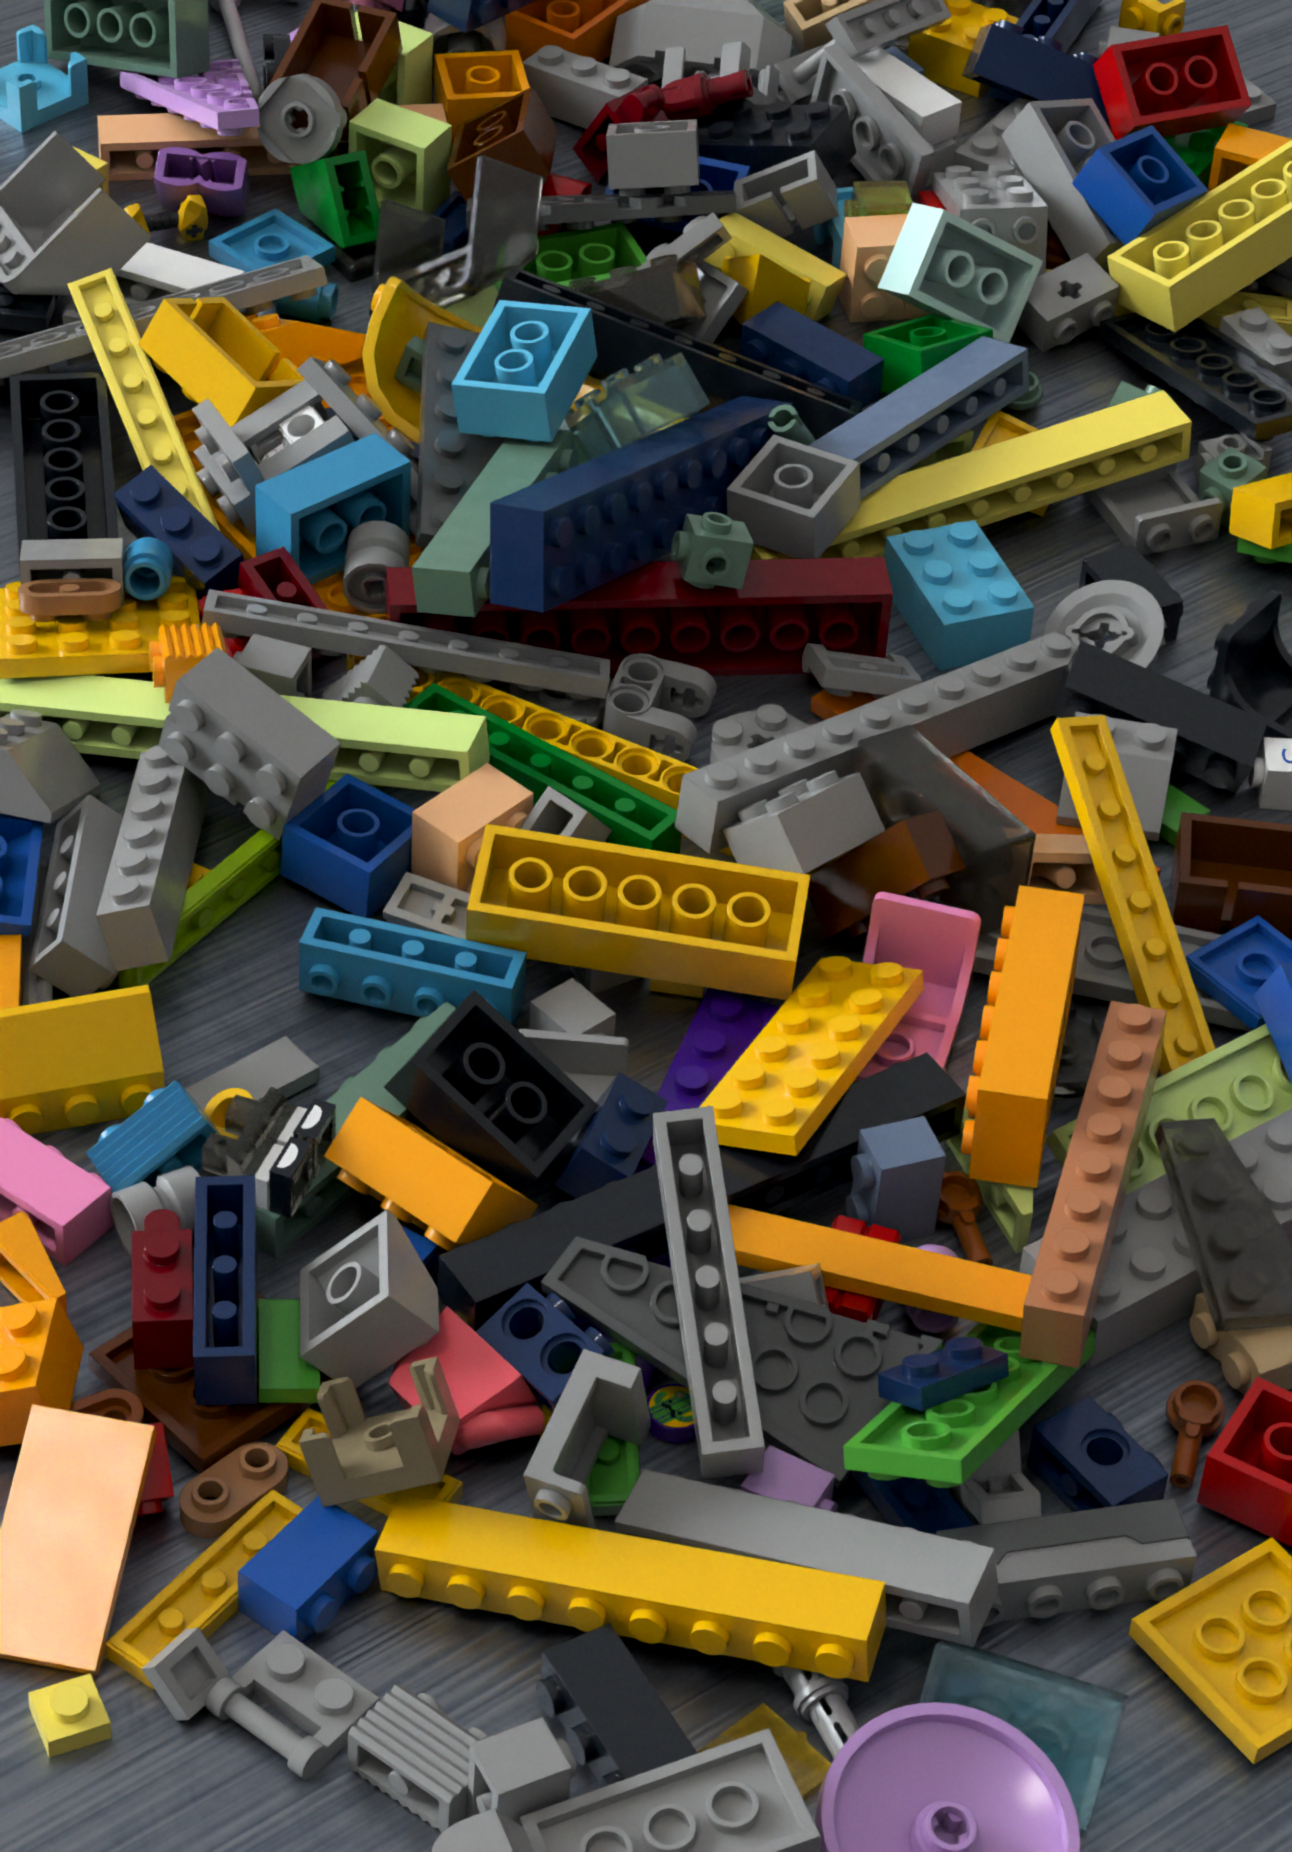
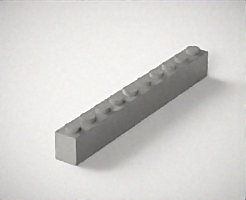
(949, 711)

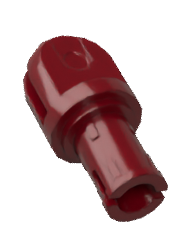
(701, 95)

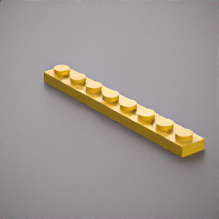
(1131, 885)

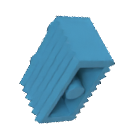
(153, 1140)

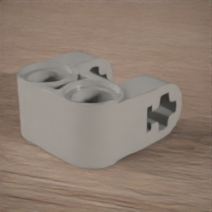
(653, 700)

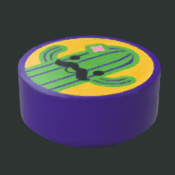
(671, 1414)

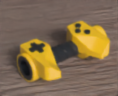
(189, 219)

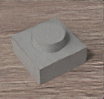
(185, 1673)

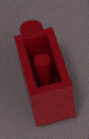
(638, 105)
(162, 1293)

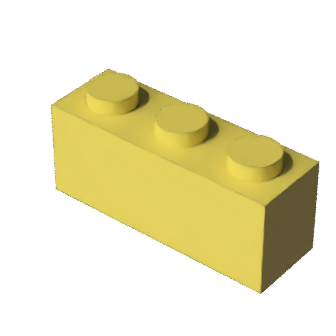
(753, 239)

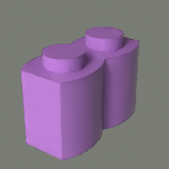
(216, 176)

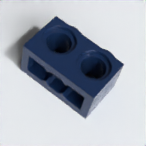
(550, 1352)

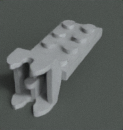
(708, 1802)

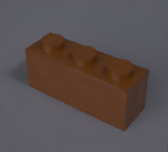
(903, 860)

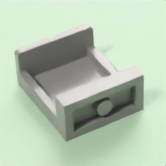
(1157, 511)
(596, 1402)

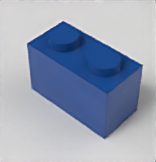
(308, 1571)

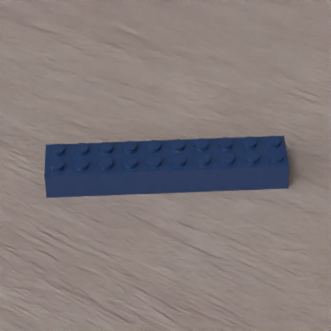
(619, 507)

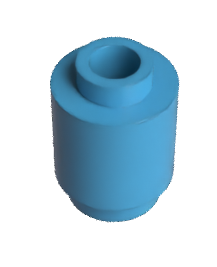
(311, 309)
(147, 568)

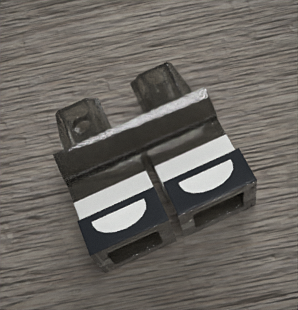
(276, 1144)

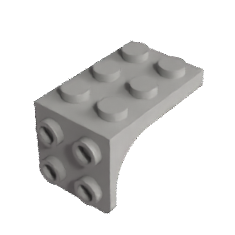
(998, 203)

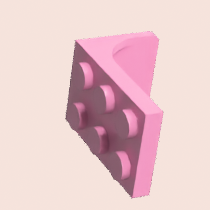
(941, 944)

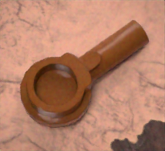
(959, 1206)
(1195, 1413)

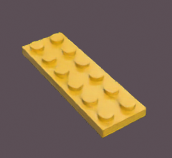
(810, 1053)

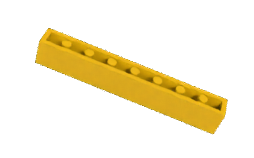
(635, 1584)

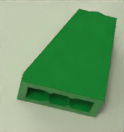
(339, 197)

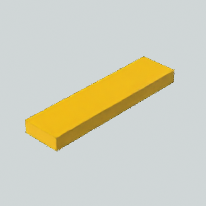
(202, 1593)

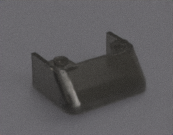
(499, 237)

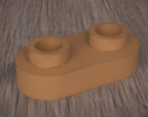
(52, 598)
(237, 1484)

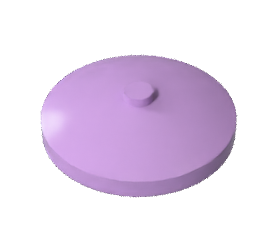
(944, 1784)

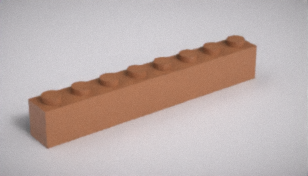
(1092, 1186)

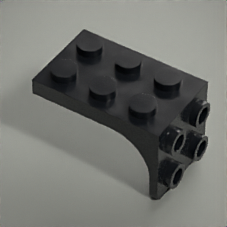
(1255, 667)

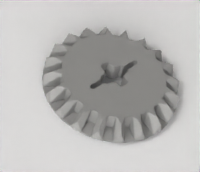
(1117, 608)

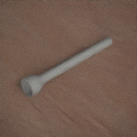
(239, 42)

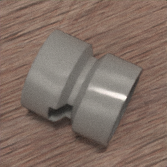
(368, 553)
(172, 1192)

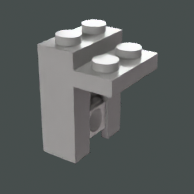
(262, 446)

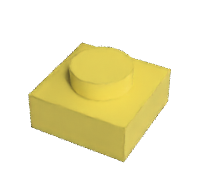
(69, 1715)

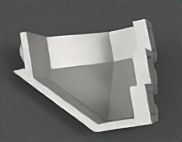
(702, 30)

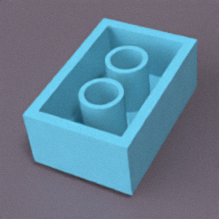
(524, 370)
(957, 594)

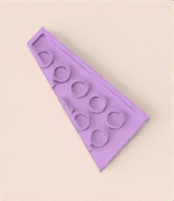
(214, 98)

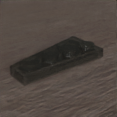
(1229, 1228)

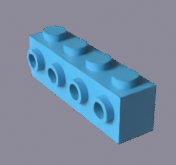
(405, 966)

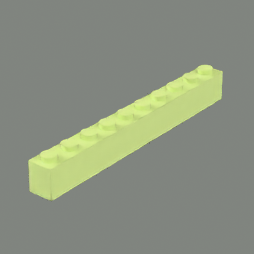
(376, 746)

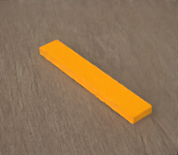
(881, 1268)

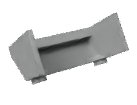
(43, 235)

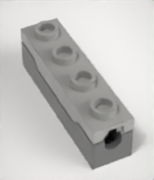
(1085, 1559)

